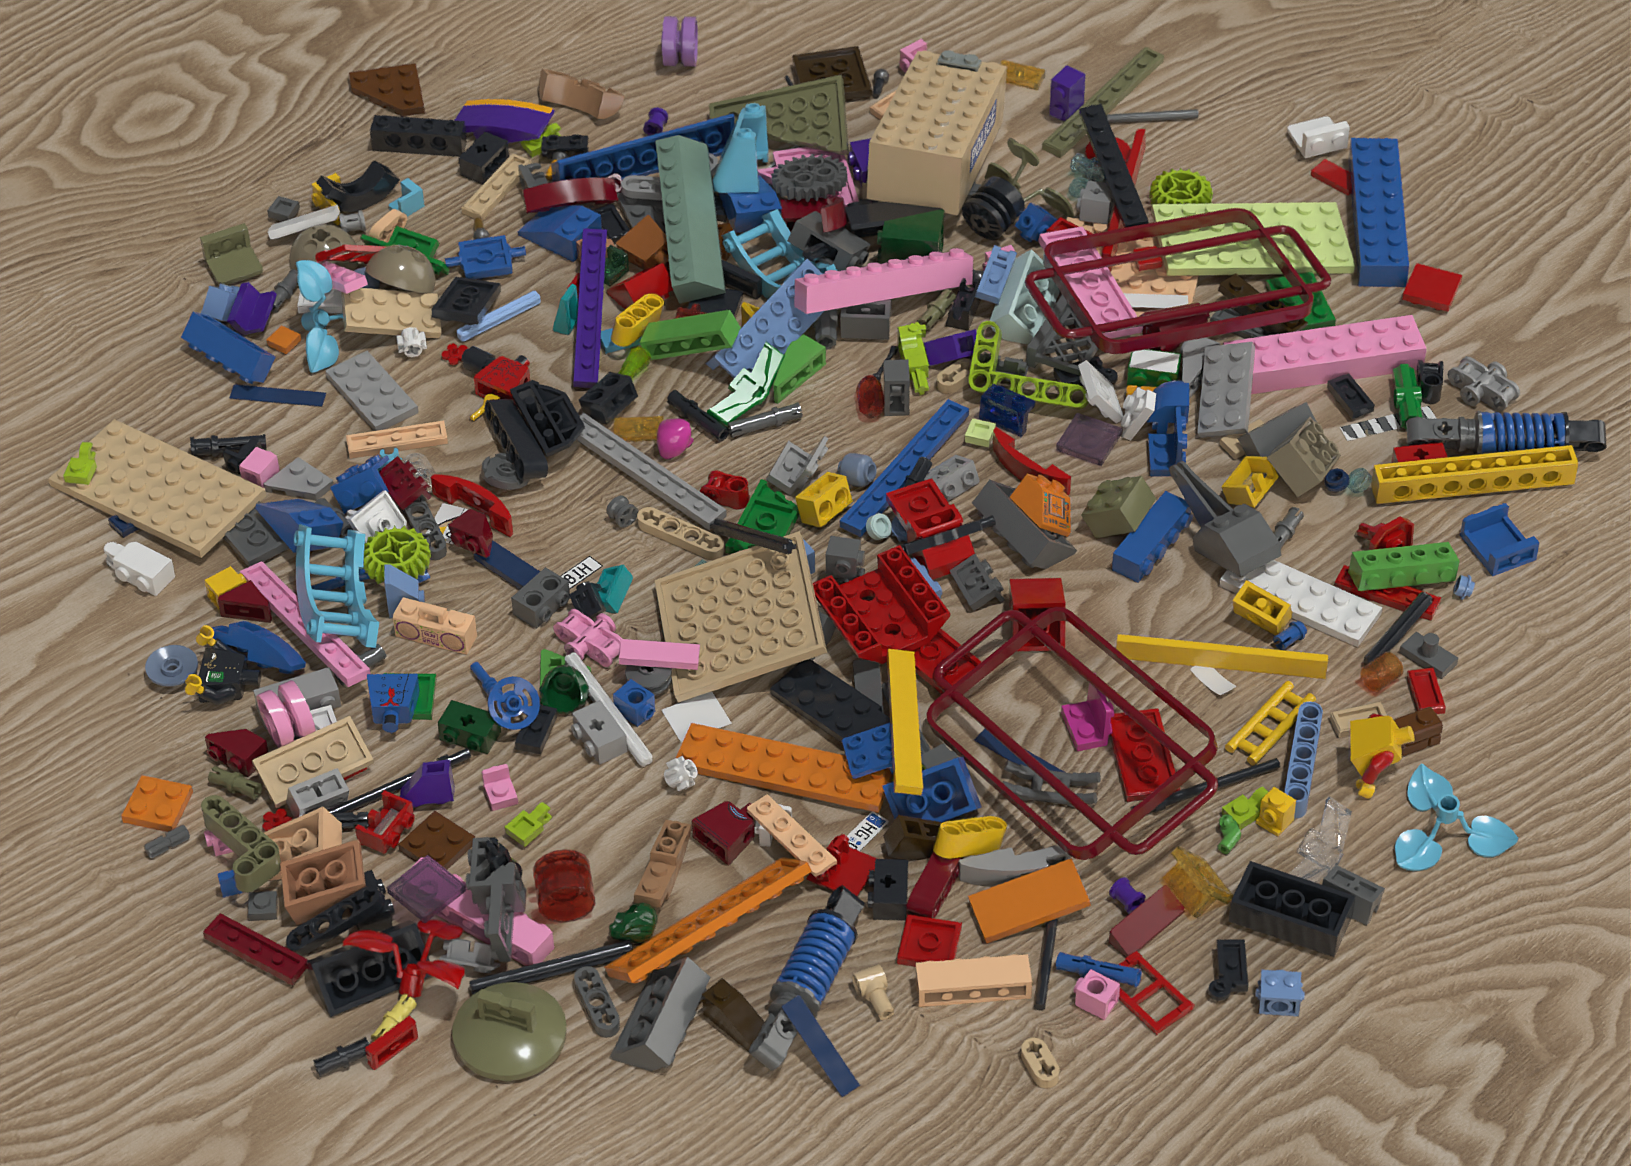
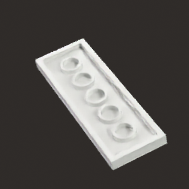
(1312, 601)

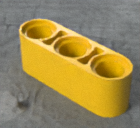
(633, 321)
(969, 837)

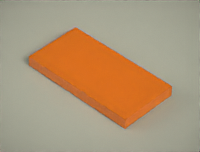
(1029, 900)

